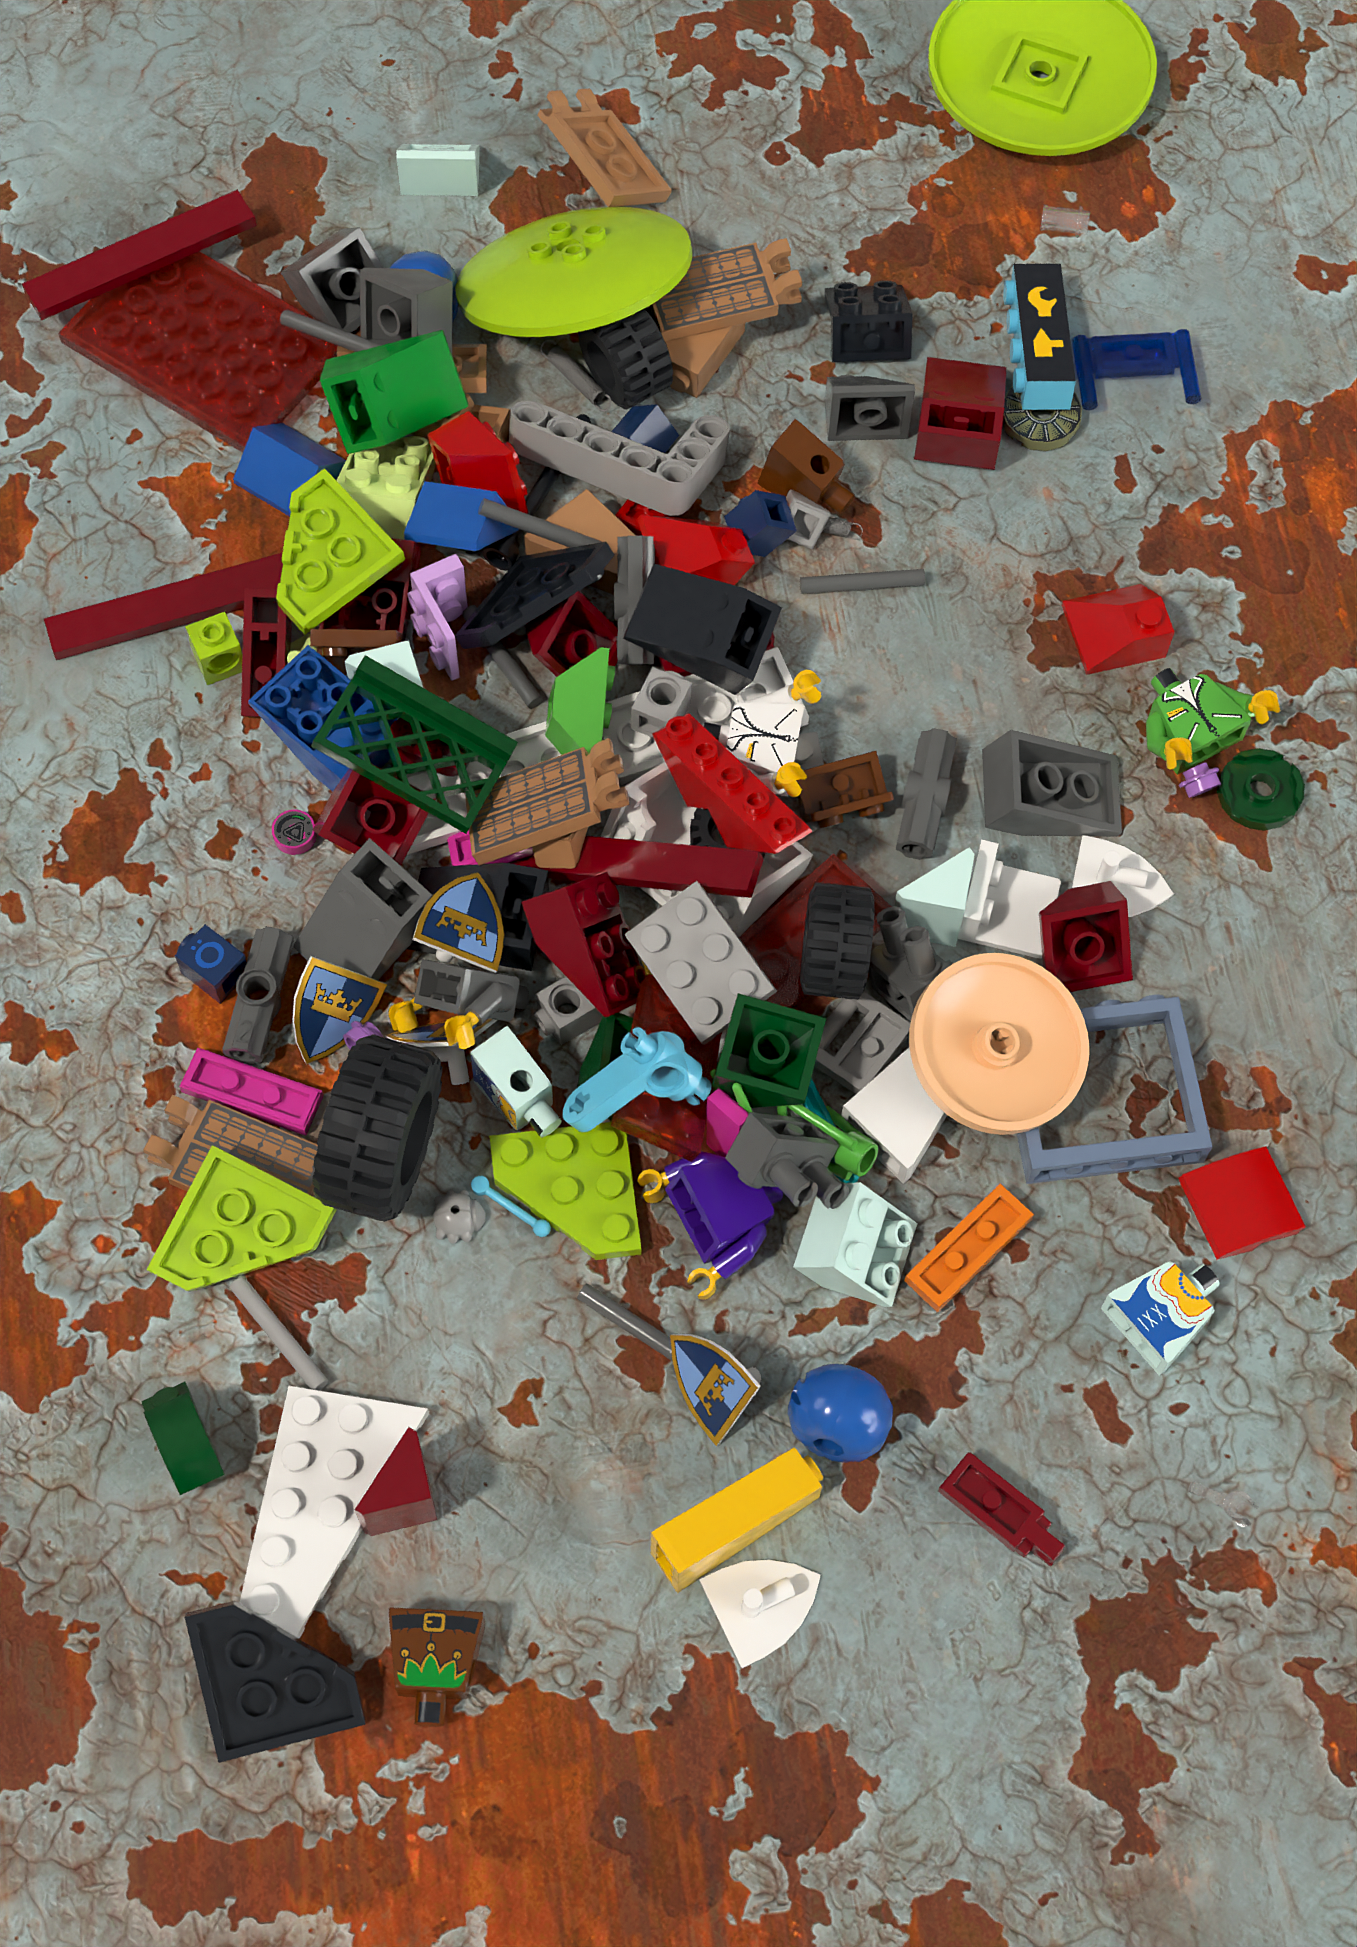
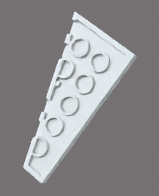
(318, 1474)

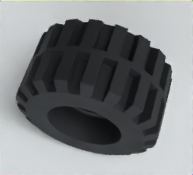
(628, 359)
(837, 941)

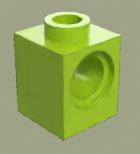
(215, 648)

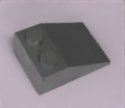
(1049, 788)

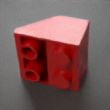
(475, 458)

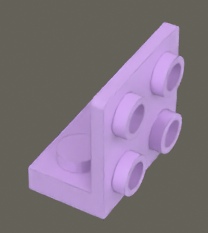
(439, 598)

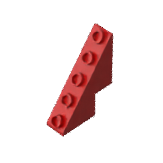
(715, 780)

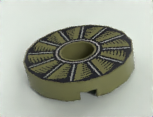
(1040, 433)

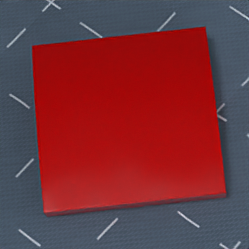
(1241, 1202)

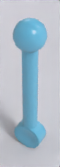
(481, 1186)

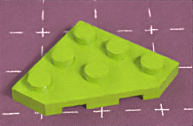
(329, 552)
(575, 1184)
(236, 1224)

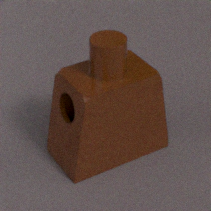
(807, 466)

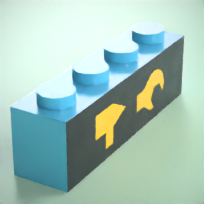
(1040, 337)

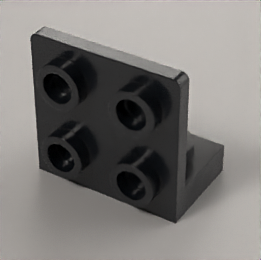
(869, 322)

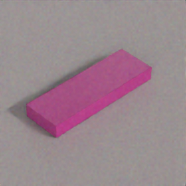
(251, 1091)

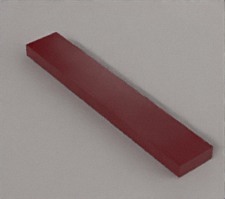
(139, 254)
(159, 607)
(663, 866)

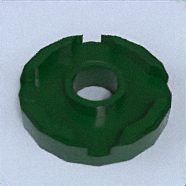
(1256, 810)

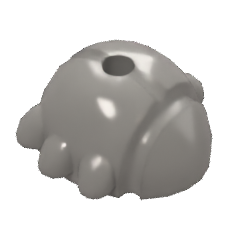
(458, 1225)

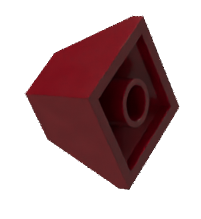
(571, 634)
(366, 810)
(1087, 937)

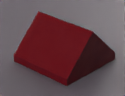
(399, 1492)

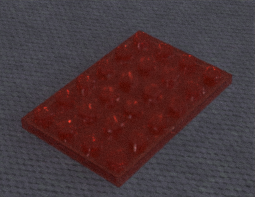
(202, 346)

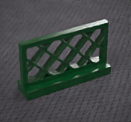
(426, 713)

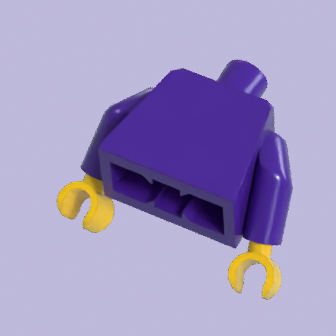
(717, 1211)

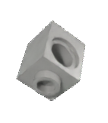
(660, 685)
(564, 1026)

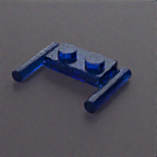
(1133, 357)

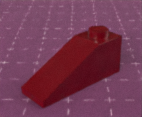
(265, 643)

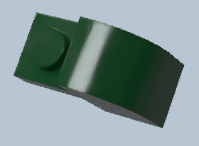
(182, 1438)

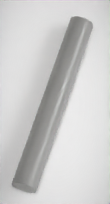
(278, 1333)

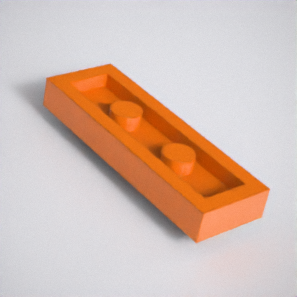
(968, 1247)

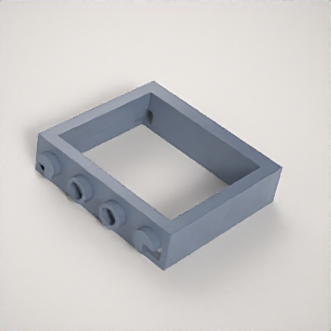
(1134, 1153)

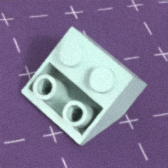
(857, 1246)

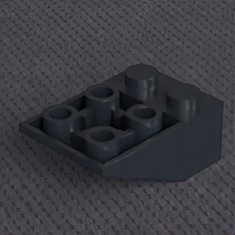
(703, 626)
(509, 887)

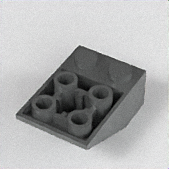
(365, 915)

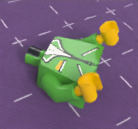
(1200, 718)

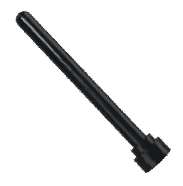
(505, 551)

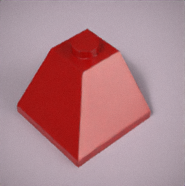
(699, 547)
(1119, 627)

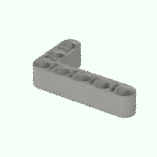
(618, 464)

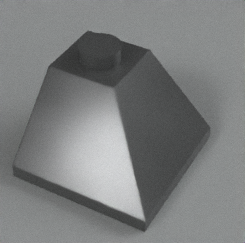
(867, 408)

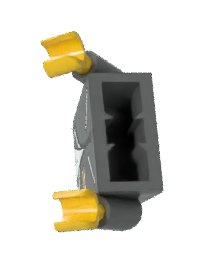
(463, 991)

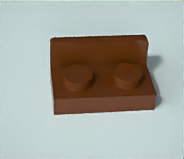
(338, 644)

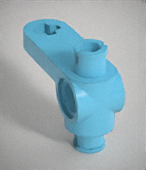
(647, 1064)

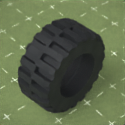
(377, 1127)

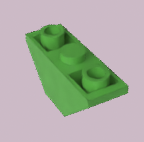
(578, 704)

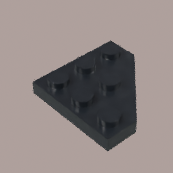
(531, 590)
(266, 1683)

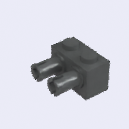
(904, 962)
(788, 1156)

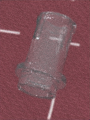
(1065, 220)

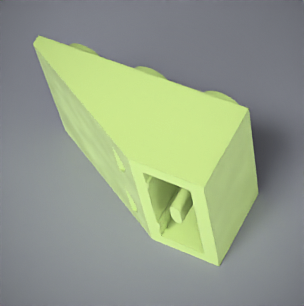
(389, 480)

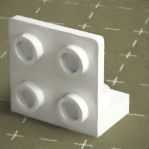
(1006, 905)

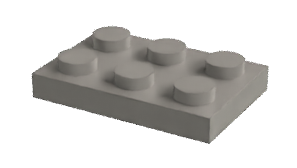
(698, 961)

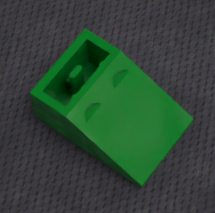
(392, 390)

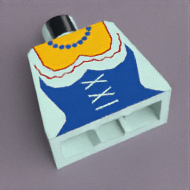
(514, 1083)
(1162, 1311)

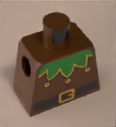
(434, 1657)

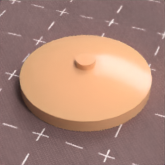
(999, 1043)

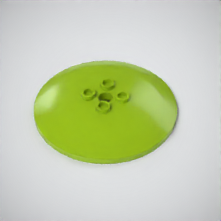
(1095, 63)
(574, 271)

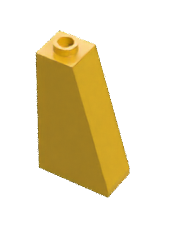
(734, 1518)

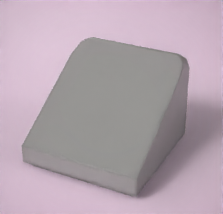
(808, 519)

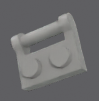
(869, 1045)

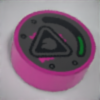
(293, 832)

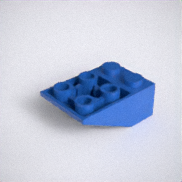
(299, 703)

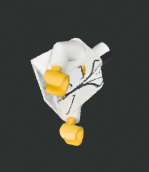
(767, 732)

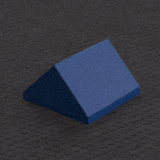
(280, 462)
(450, 518)

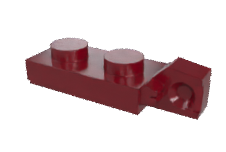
(1001, 1509)

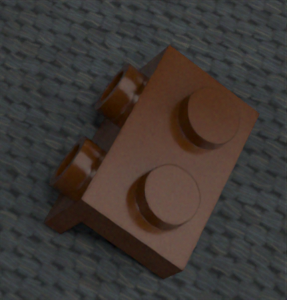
(843, 788)

